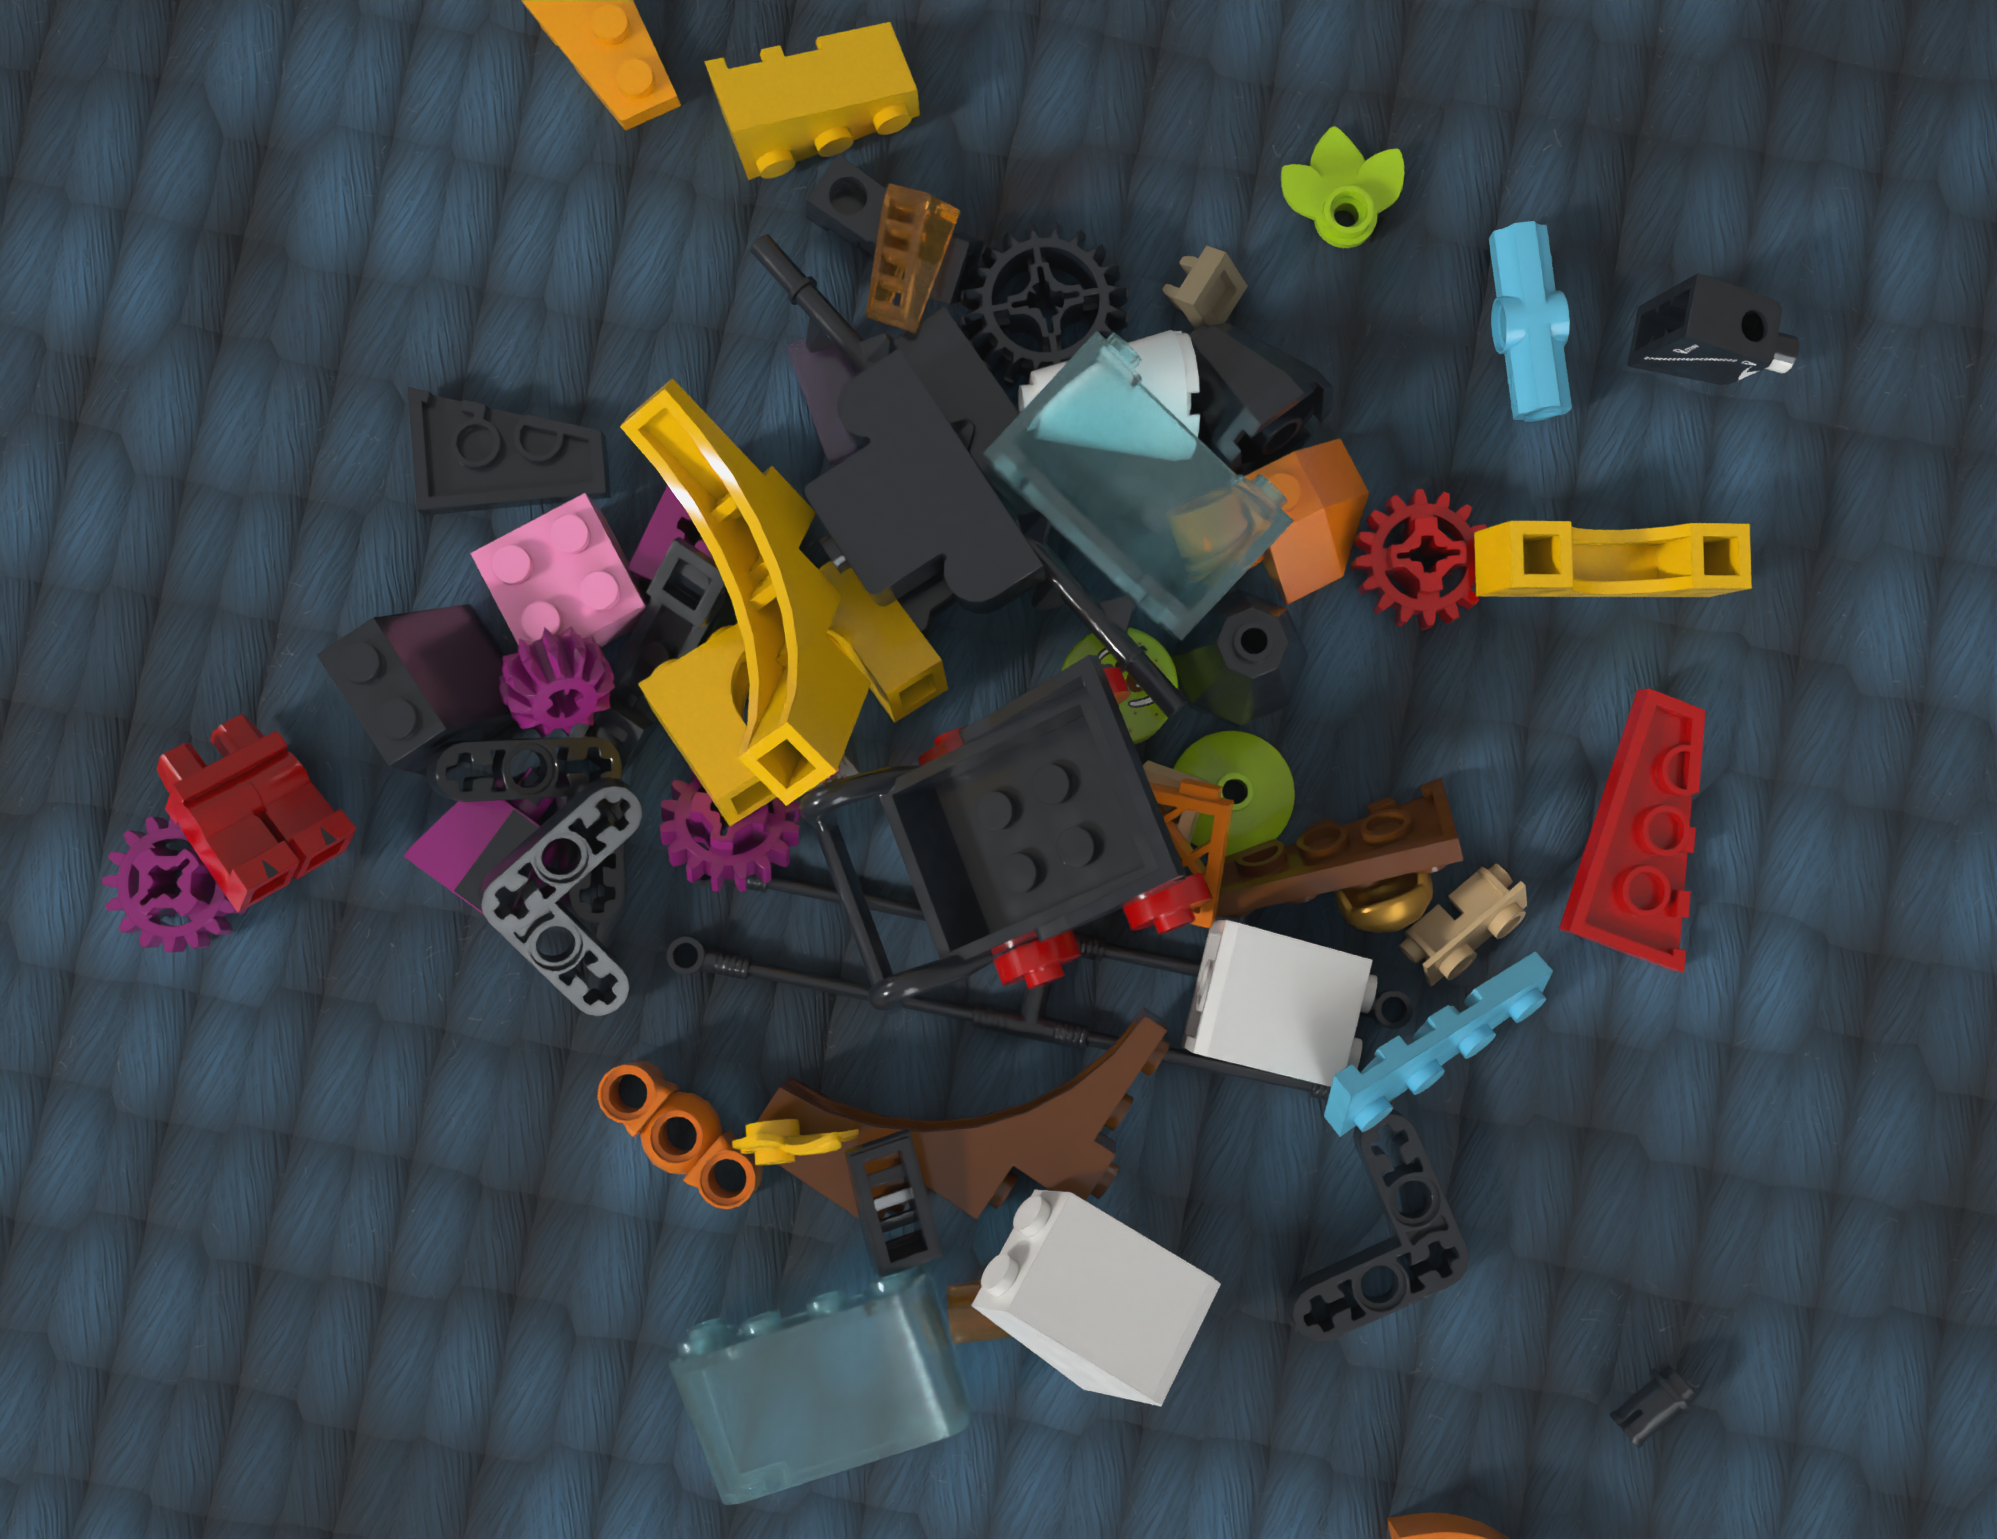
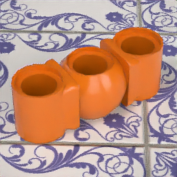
(651, 1123)

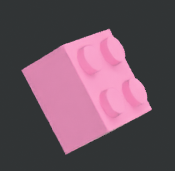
(563, 575)

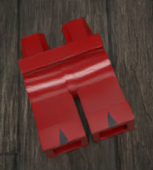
(251, 812)

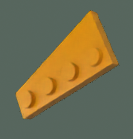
(610, 54)

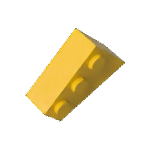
(815, 98)

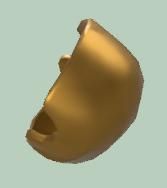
(1388, 904)

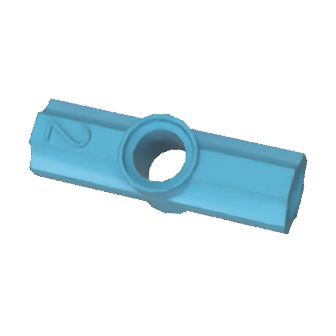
(1530, 322)

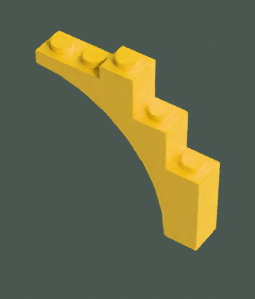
(753, 522)

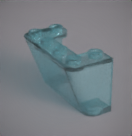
(822, 1386)

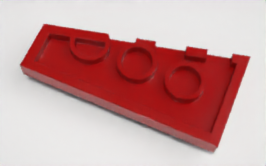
(1638, 847)

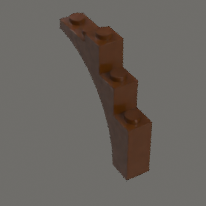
(971, 1157)

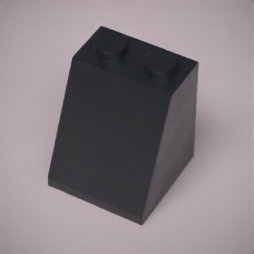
(421, 682)

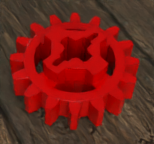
(1393, 562)

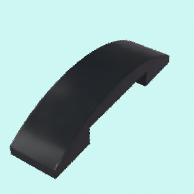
(676, 620)

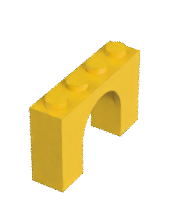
(706, 690)

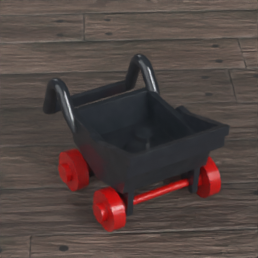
(1016, 838)

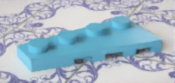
(1365, 1096)

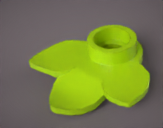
(1343, 182)

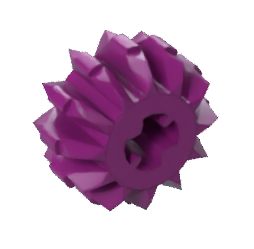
(556, 682)

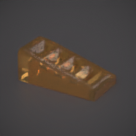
(913, 238)

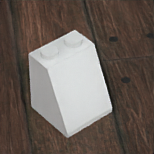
(1278, 1003)
(1095, 1297)

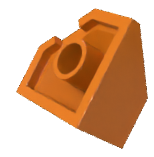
(1326, 506)

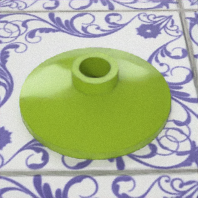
(1261, 772)

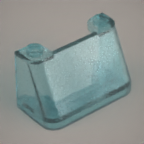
(1136, 487)

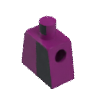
(476, 838)

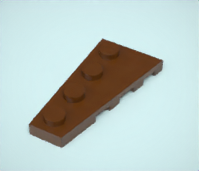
(1333, 857)

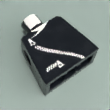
(1711, 333)

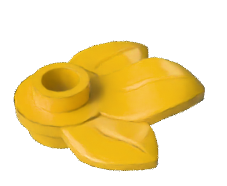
(781, 1140)

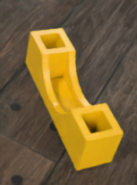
(1579, 562)

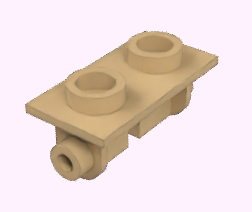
(1486, 911)

